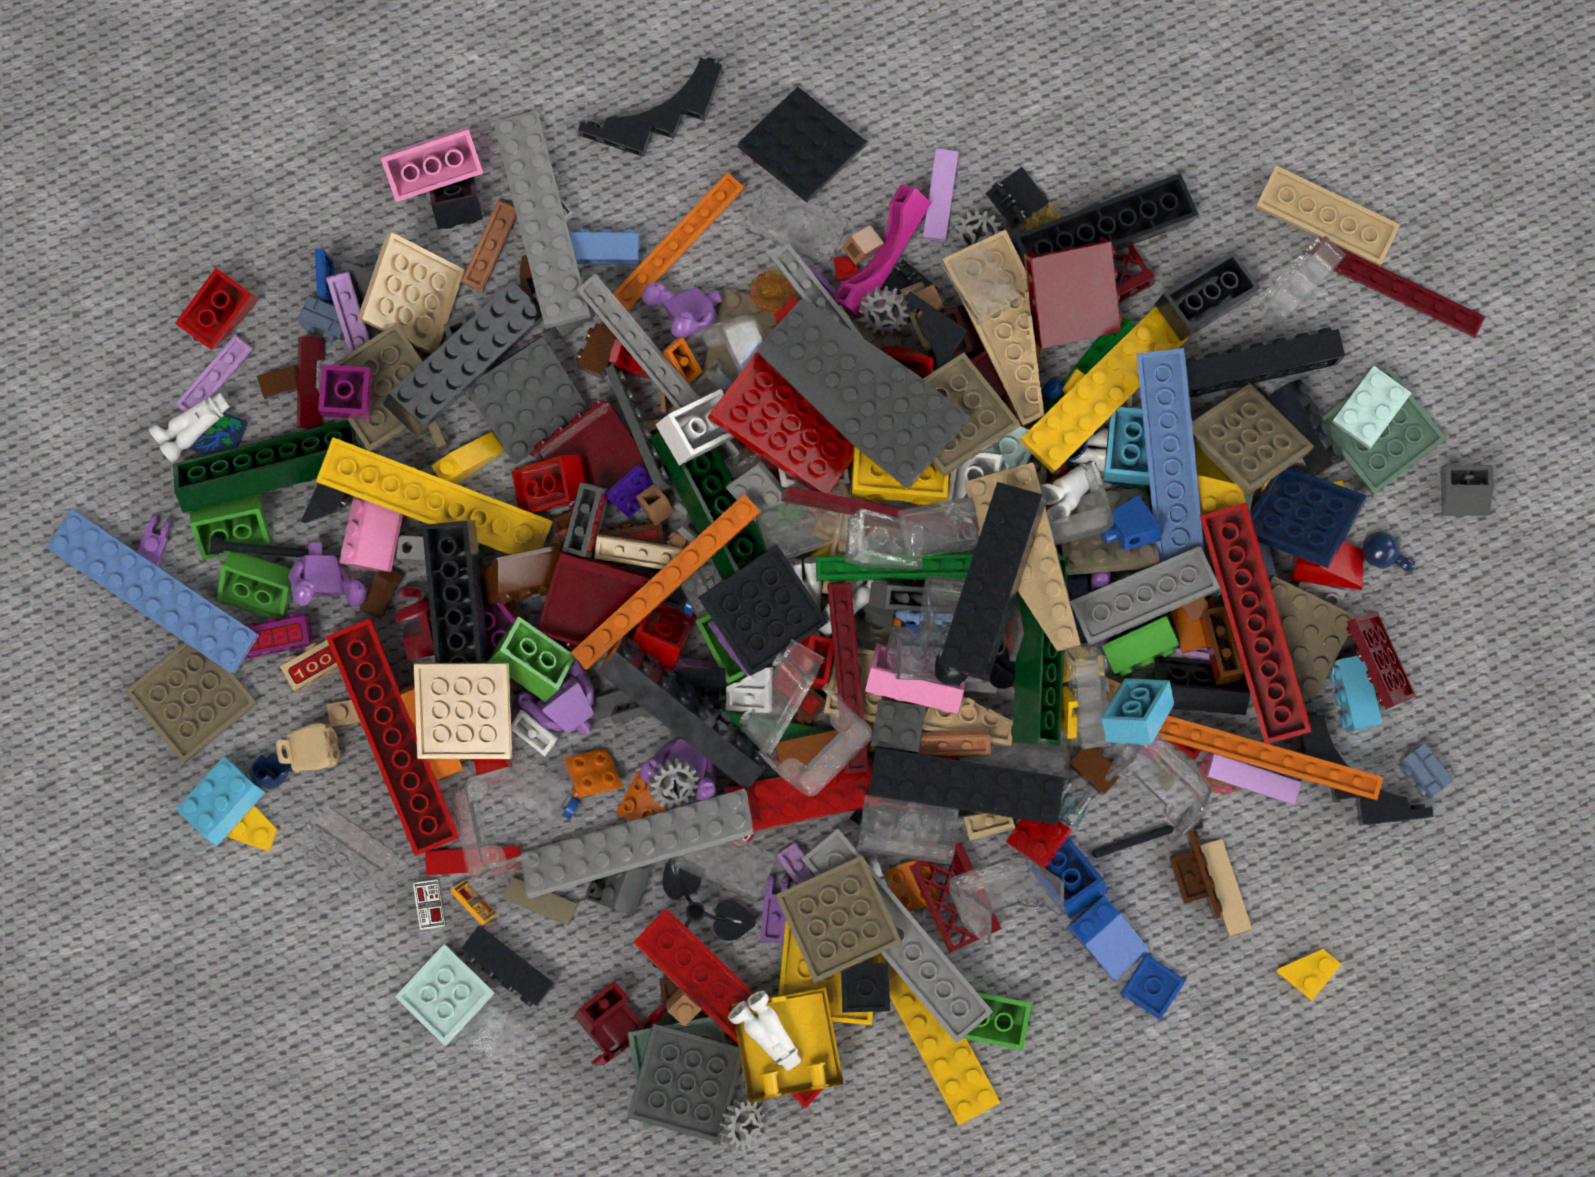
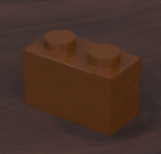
(596, 354)
(1093, 768)

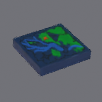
(221, 436)

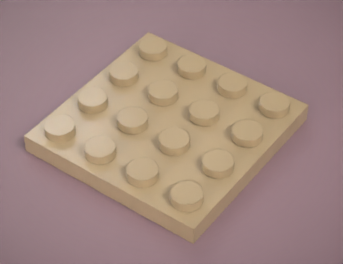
(411, 290)
(463, 710)

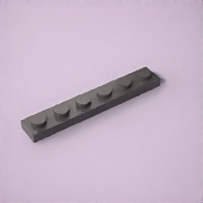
(635, 421)

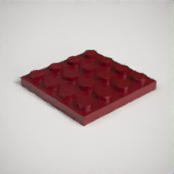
(1380, 659)

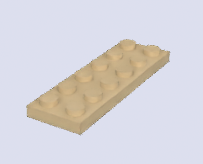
(1327, 214)

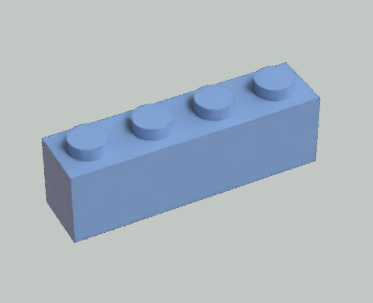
(605, 247)

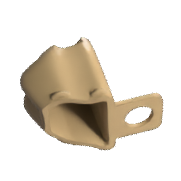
(310, 748)

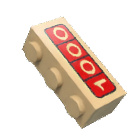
(310, 666)

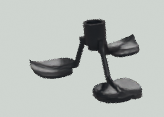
(1001, 675)
(731, 918)

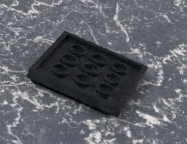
(802, 144)
(762, 609)

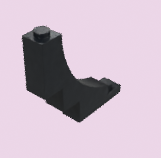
(635, 131)
(939, 329)
(1387, 807)

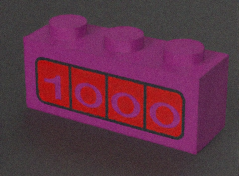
(281, 635)

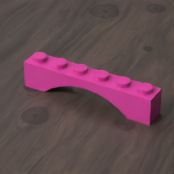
(905, 214)

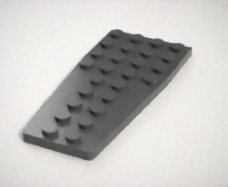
(863, 392)

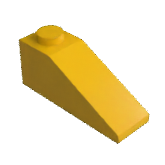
(468, 459)

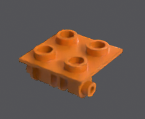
(592, 773)
(638, 801)
(905, 887)

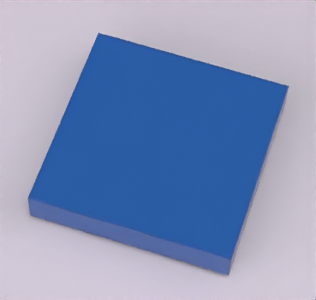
(324, 268)
(1153, 987)

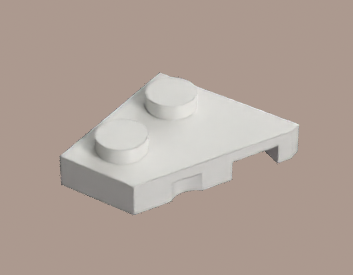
(745, 693)

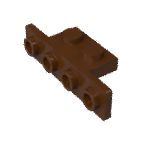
(1192, 876)

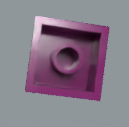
(345, 391)

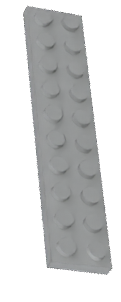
(541, 219)
(638, 843)
(918, 957)

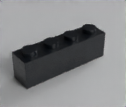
(1298, 408)
(508, 966)

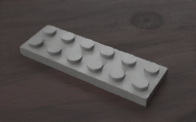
(1144, 595)

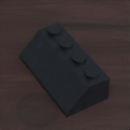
(1196, 688)

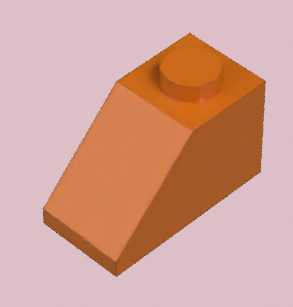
(682, 359)

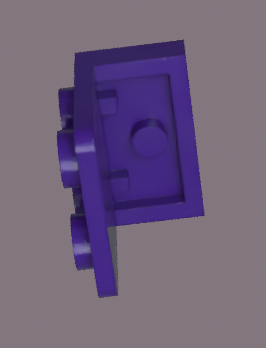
(624, 492)

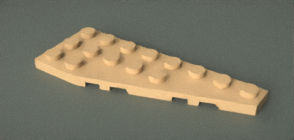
(1010, 334)
(1042, 579)
(969, 717)

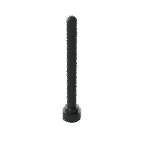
(219, 546)
(1137, 839)

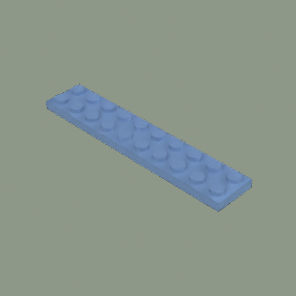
(1170, 451)
(153, 591)

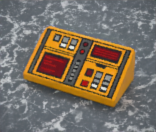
(473, 902)

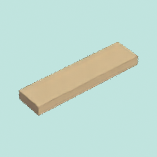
(634, 551)
(1226, 887)

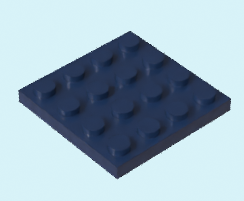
(1306, 515)

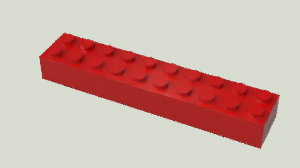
(1256, 623)
(392, 736)

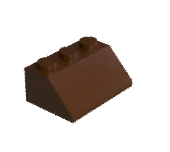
(520, 575)

